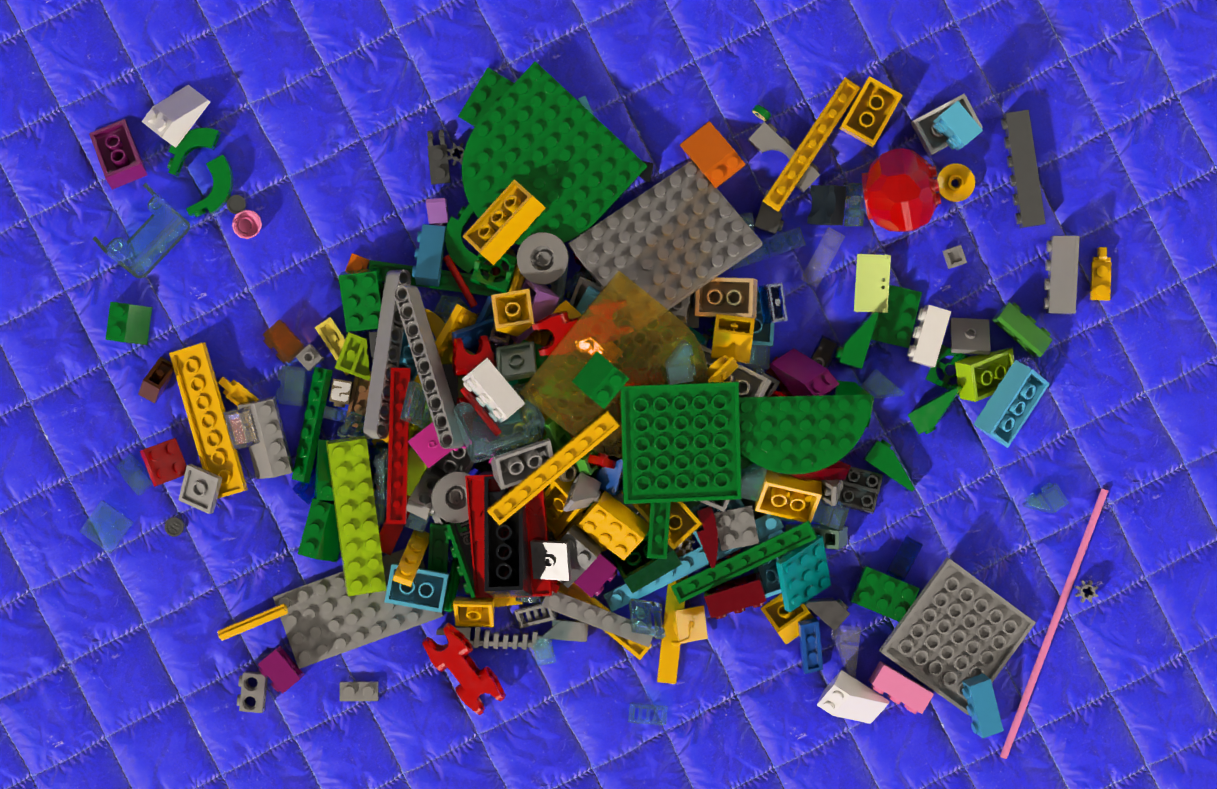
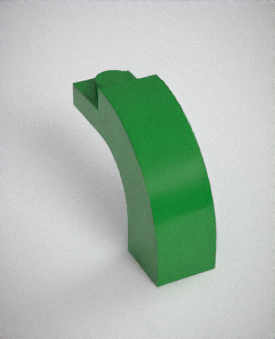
(221, 190)
(454, 241)

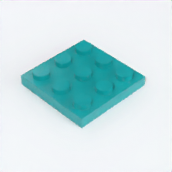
(803, 573)

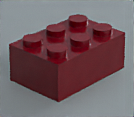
(736, 595)

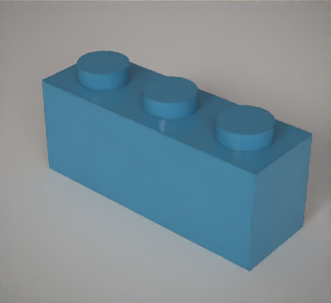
(429, 255)
(982, 706)

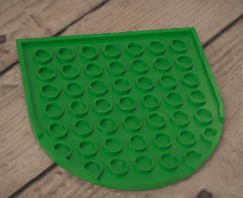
(550, 150)

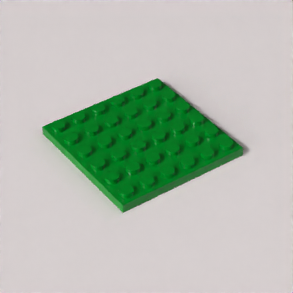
(680, 442)

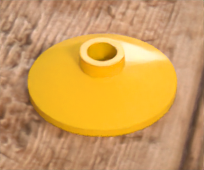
(965, 180)

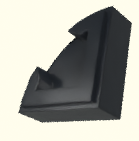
(646, 175)

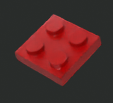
(164, 462)

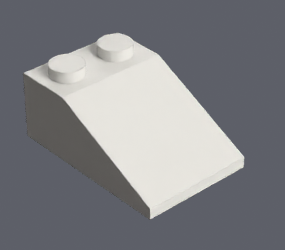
(176, 114)
(851, 699)

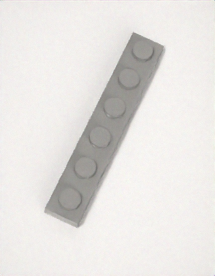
(594, 616)

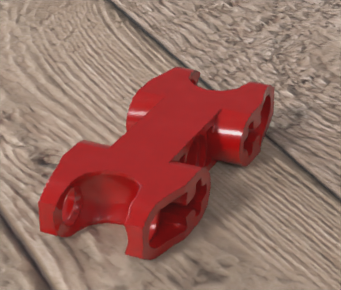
(559, 325)
(465, 362)
(456, 658)

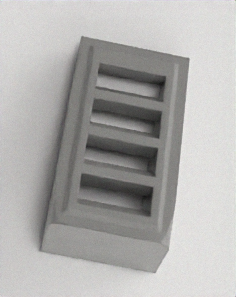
(545, 618)

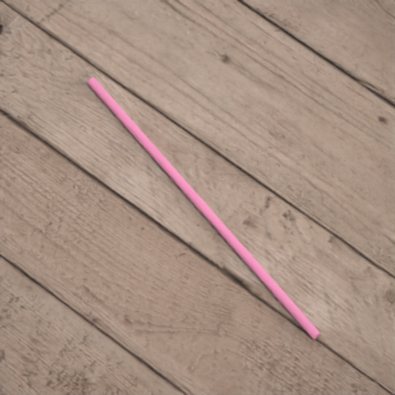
(1054, 623)

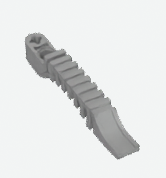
(561, 630)

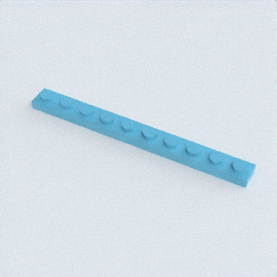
(690, 562)

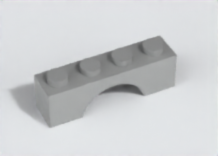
(767, 139)

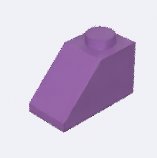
(437, 211)

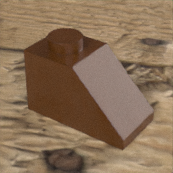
(156, 380)

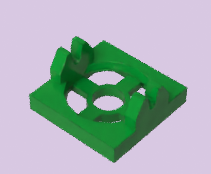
(501, 286)
(932, 374)

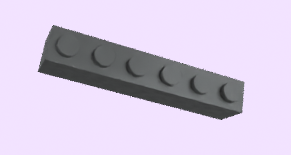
(1023, 168)

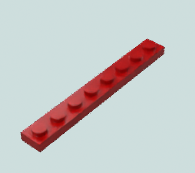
(397, 449)

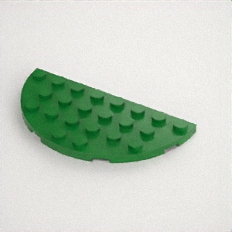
(801, 431)

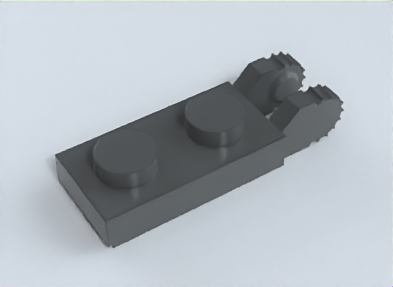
(438, 160)

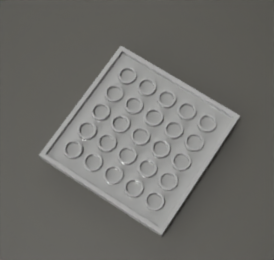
(956, 633)

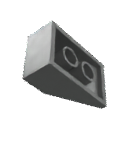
(582, 552)

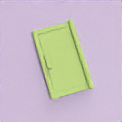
(870, 281)

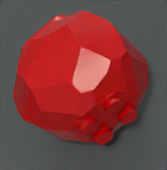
(901, 191)

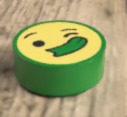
(761, 113)

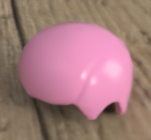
(246, 224)

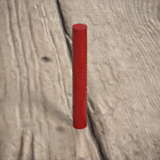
(460, 281)
(481, 412)

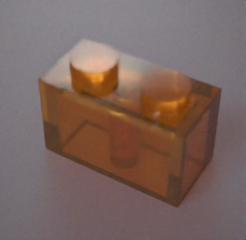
(284, 342)

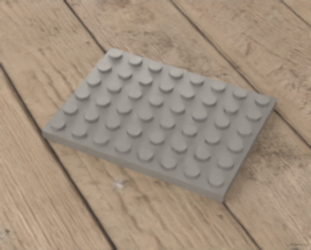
(669, 238)

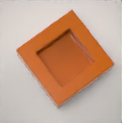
(357, 263)

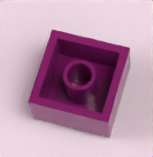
(596, 575)
(280, 670)

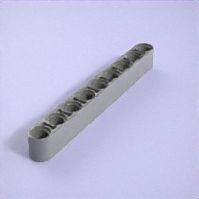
(385, 357)
(428, 365)

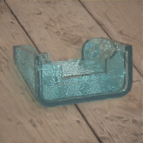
(518, 431)

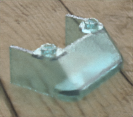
(151, 240)

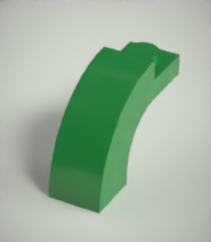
(192, 140)

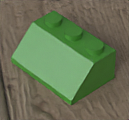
(1022, 329)

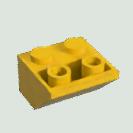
(733, 337)

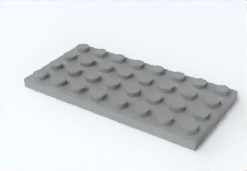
(329, 622)

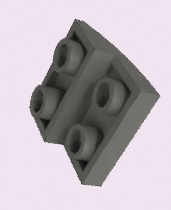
(861, 490)

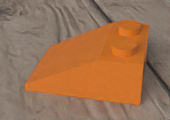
(712, 154)

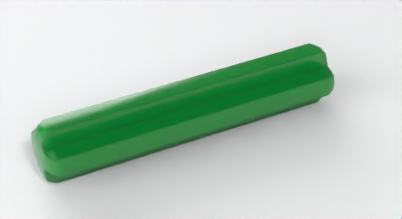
(452, 587)

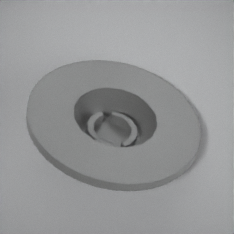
(542, 258)
(450, 497)

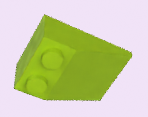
(982, 373)

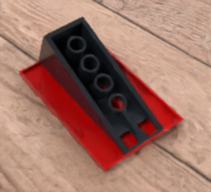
(493, 569)

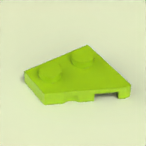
(354, 357)

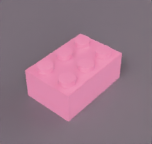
(900, 688)

